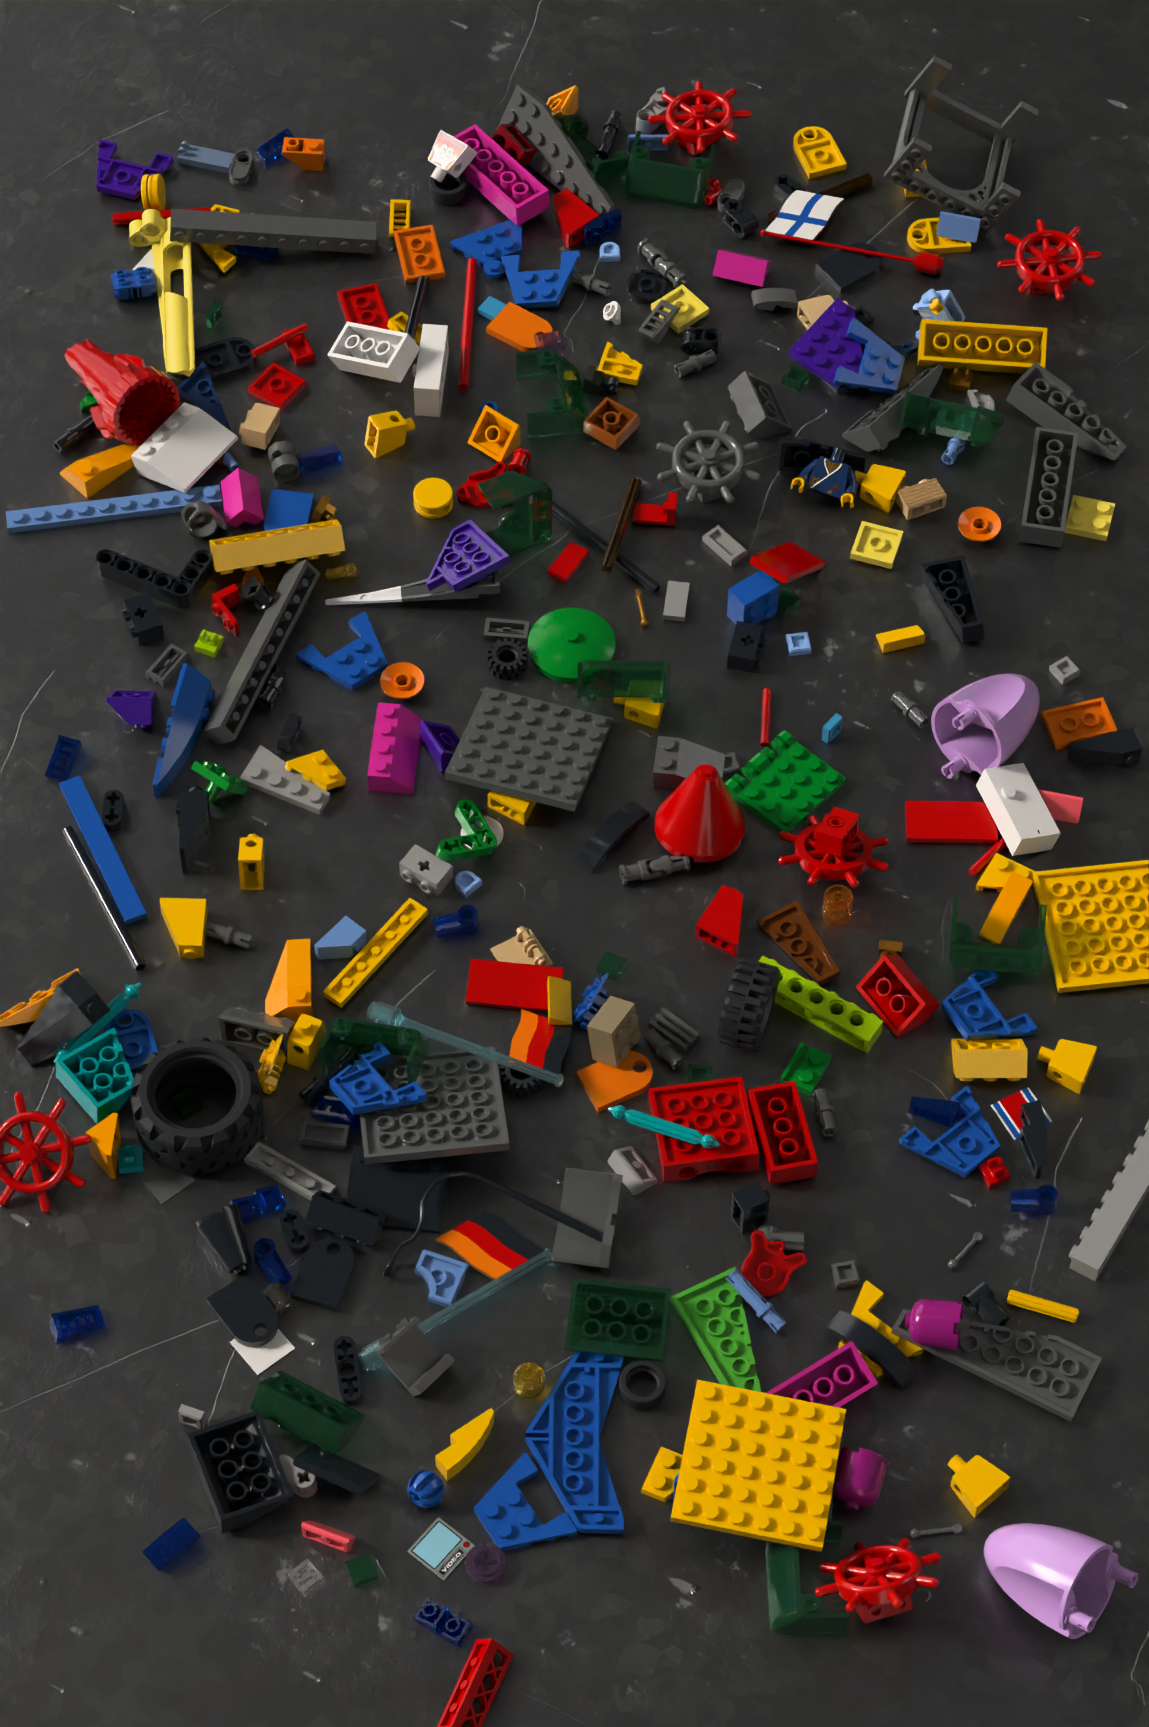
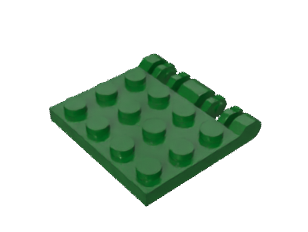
(786, 786)

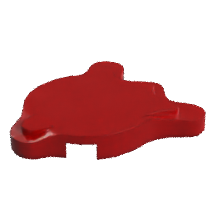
(471, 493)
(768, 1266)

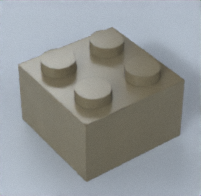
(613, 1031)

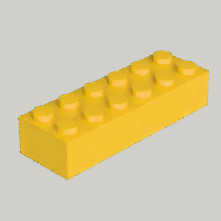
(981, 346)
(276, 546)

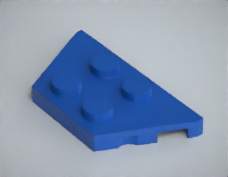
(491, 243)

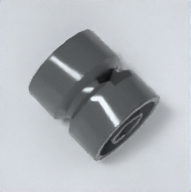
(284, 461)

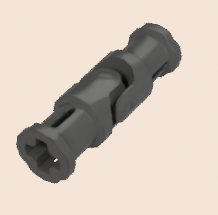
(662, 263)
(657, 867)

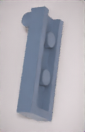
(204, 157)

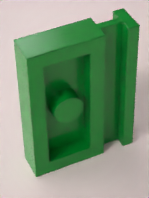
(806, 1068)

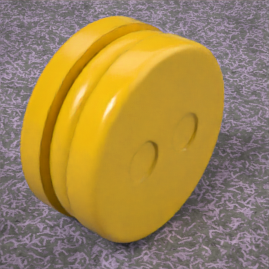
(153, 192)
(433, 498)

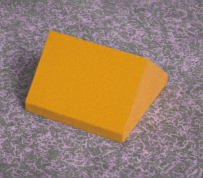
(564, 102)
(495, 434)
(105, 1143)

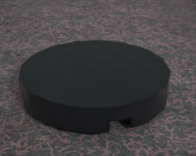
(646, 286)

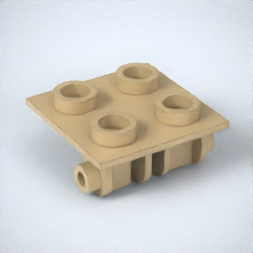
(522, 949)

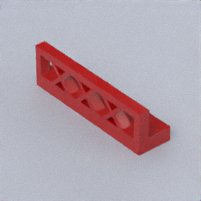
(471, 1681)

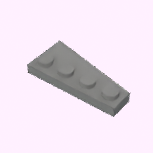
(268, 774)

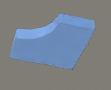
(442, 1276)

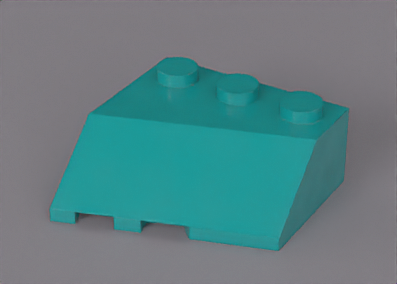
(97, 1075)

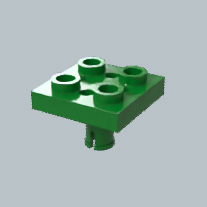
(219, 779)

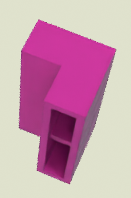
(741, 267)
(241, 498)

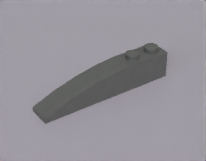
(1055, 407)
(882, 425)

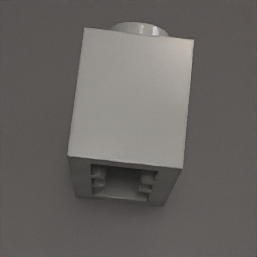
(425, 870)

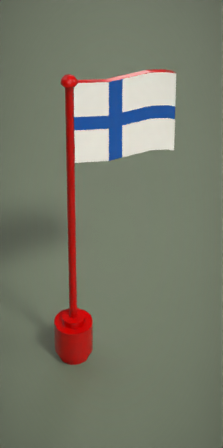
(806, 216)

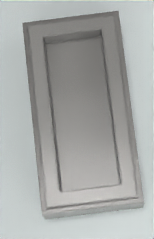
(724, 545)
(676, 601)

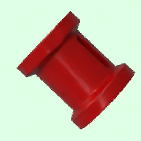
(519, 461)

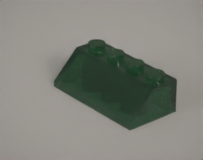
(306, 1412)

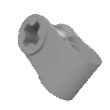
(650, 109)
(296, 1476)

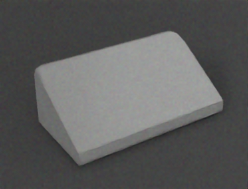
(635, 1172)

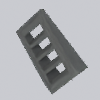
(649, 323)

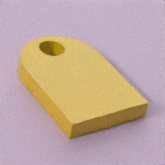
(818, 154)
(930, 241)

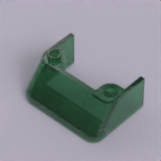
(668, 182)
(563, 413)
(950, 419)
(531, 515)
(623, 679)
(1020, 958)
(366, 1034)
(788, 1608)

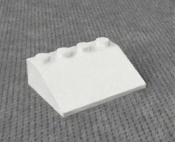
(183, 448)

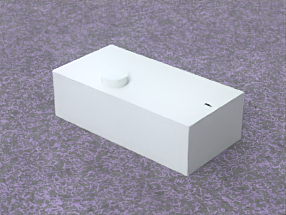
(373, 352)
(431, 370)
(1018, 809)

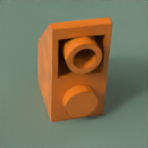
(305, 153)

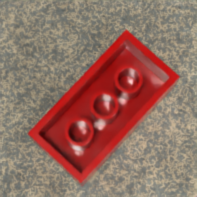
(782, 1133)

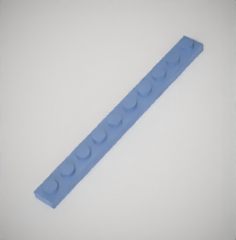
(109, 509)

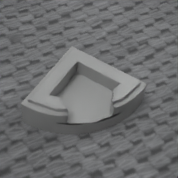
(657, 96)

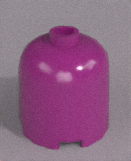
(934, 1323)
(859, 1478)

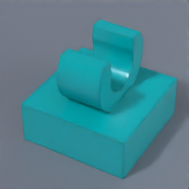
(130, 1159)

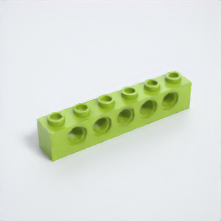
(822, 1014)

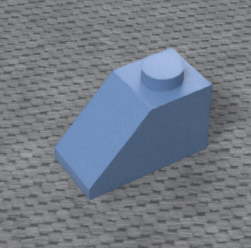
(341, 941)

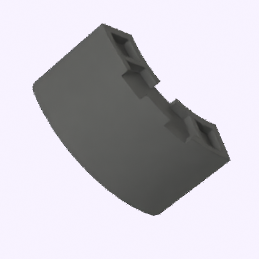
(593, 1200)

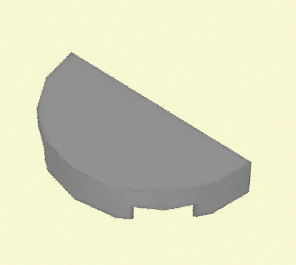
(980, 399)

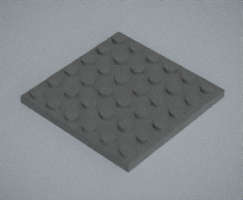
(529, 748)
(459, 1117)

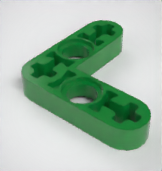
(481, 841)

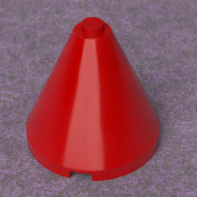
(700, 818)

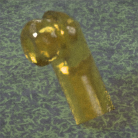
(349, 569)

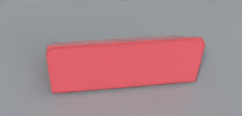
(1062, 806)
(327, 1535)

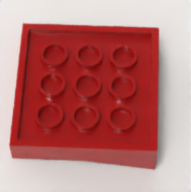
(712, 1109)

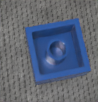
(753, 599)

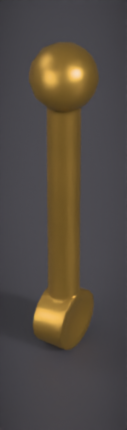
(644, 622)

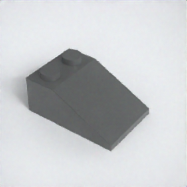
(679, 758)

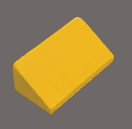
(901, 638)
(559, 1001)

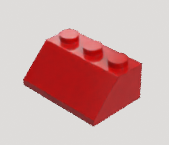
(897, 995)

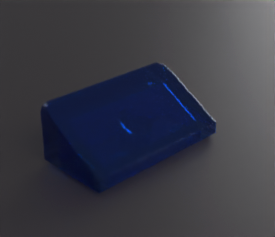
(319, 457)

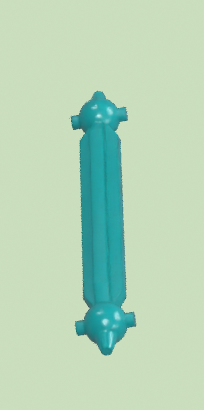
(115, 1007)
(663, 1126)

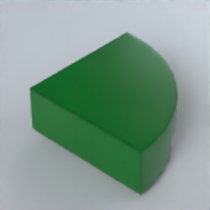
(88, 402)

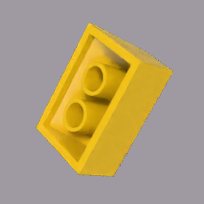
(989, 1059)

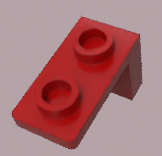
(657, 514)
(222, 601)

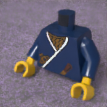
(830, 477)

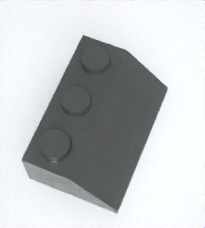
(758, 406)
(253, 1029)

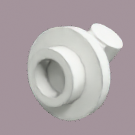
(612, 312)

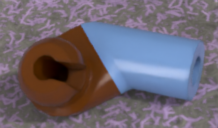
(227, 460)

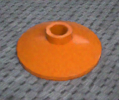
(979, 524)
(399, 674)

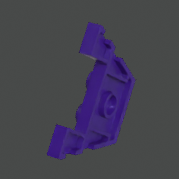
(122, 177)

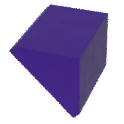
(439, 742)

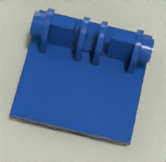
(138, 278)
(594, 999)

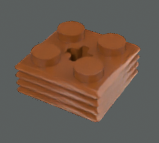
(611, 423)

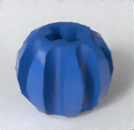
(426, 1489)

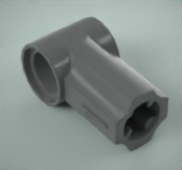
(793, 1240)

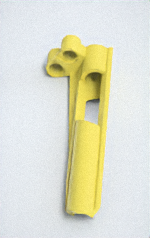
(175, 310)

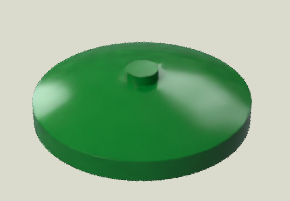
(566, 638)

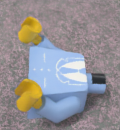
(939, 306)

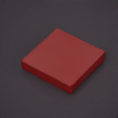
(277, 386)

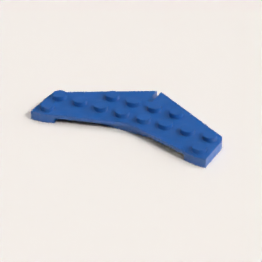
(572, 1453)

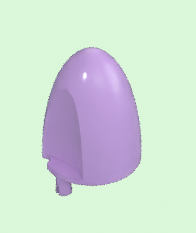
(985, 722)
(1056, 1574)

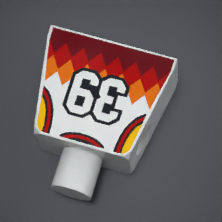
(449, 156)

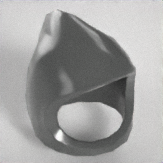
(202, 512)

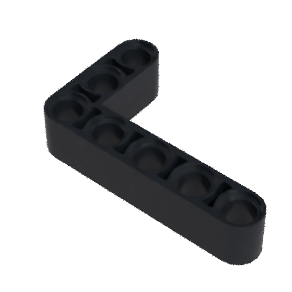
(160, 585)

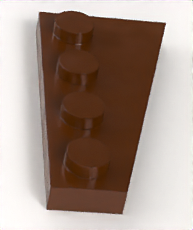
(798, 938)

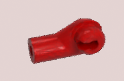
(714, 190)

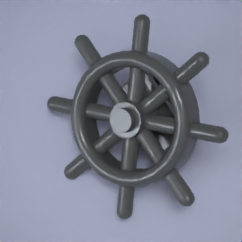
(702, 470)

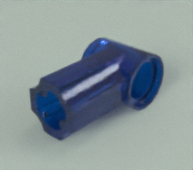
(455, 922)
(1032, 1200)
(272, 1263)

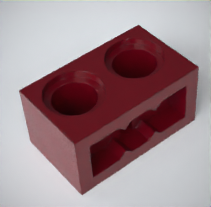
(514, 143)

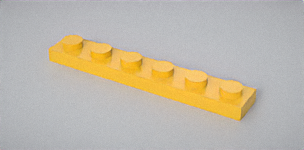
(375, 952)

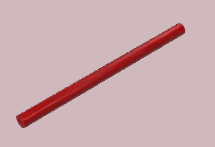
(467, 328)

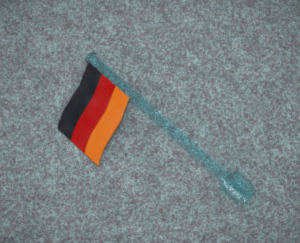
(534, 1047)
(490, 1249)

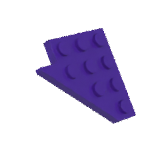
(826, 345)
(466, 558)

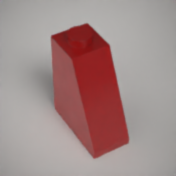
(571, 216)
(722, 921)

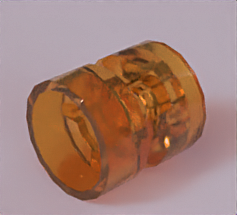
(837, 905)

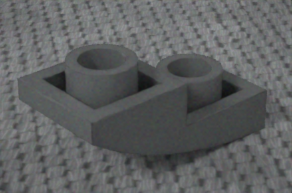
(770, 297)

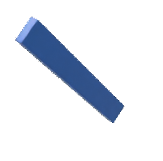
(103, 850)

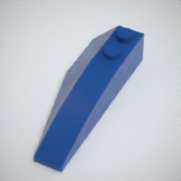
(188, 715)

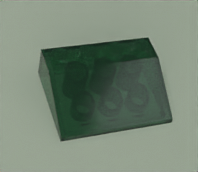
(618, 1319)

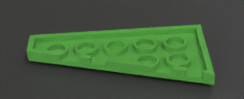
(720, 1330)

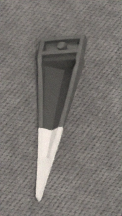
(419, 592)

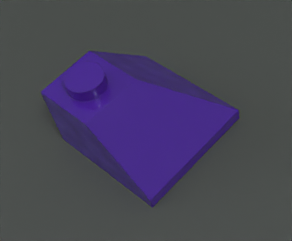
(134, 706)

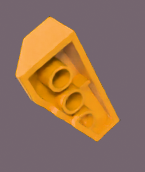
(100, 469)
(292, 982)
(30, 1012)

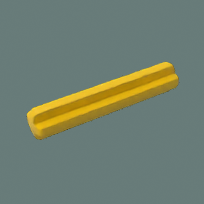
(1042, 1306)

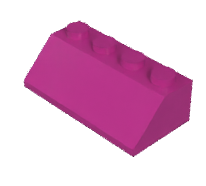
(394, 750)

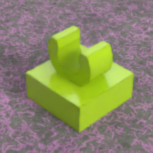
(209, 643)

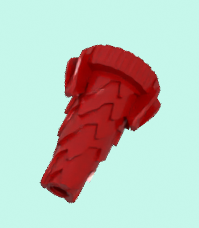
(130, 395)

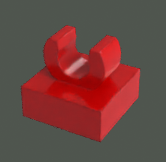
(994, 1172)

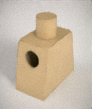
(813, 308)

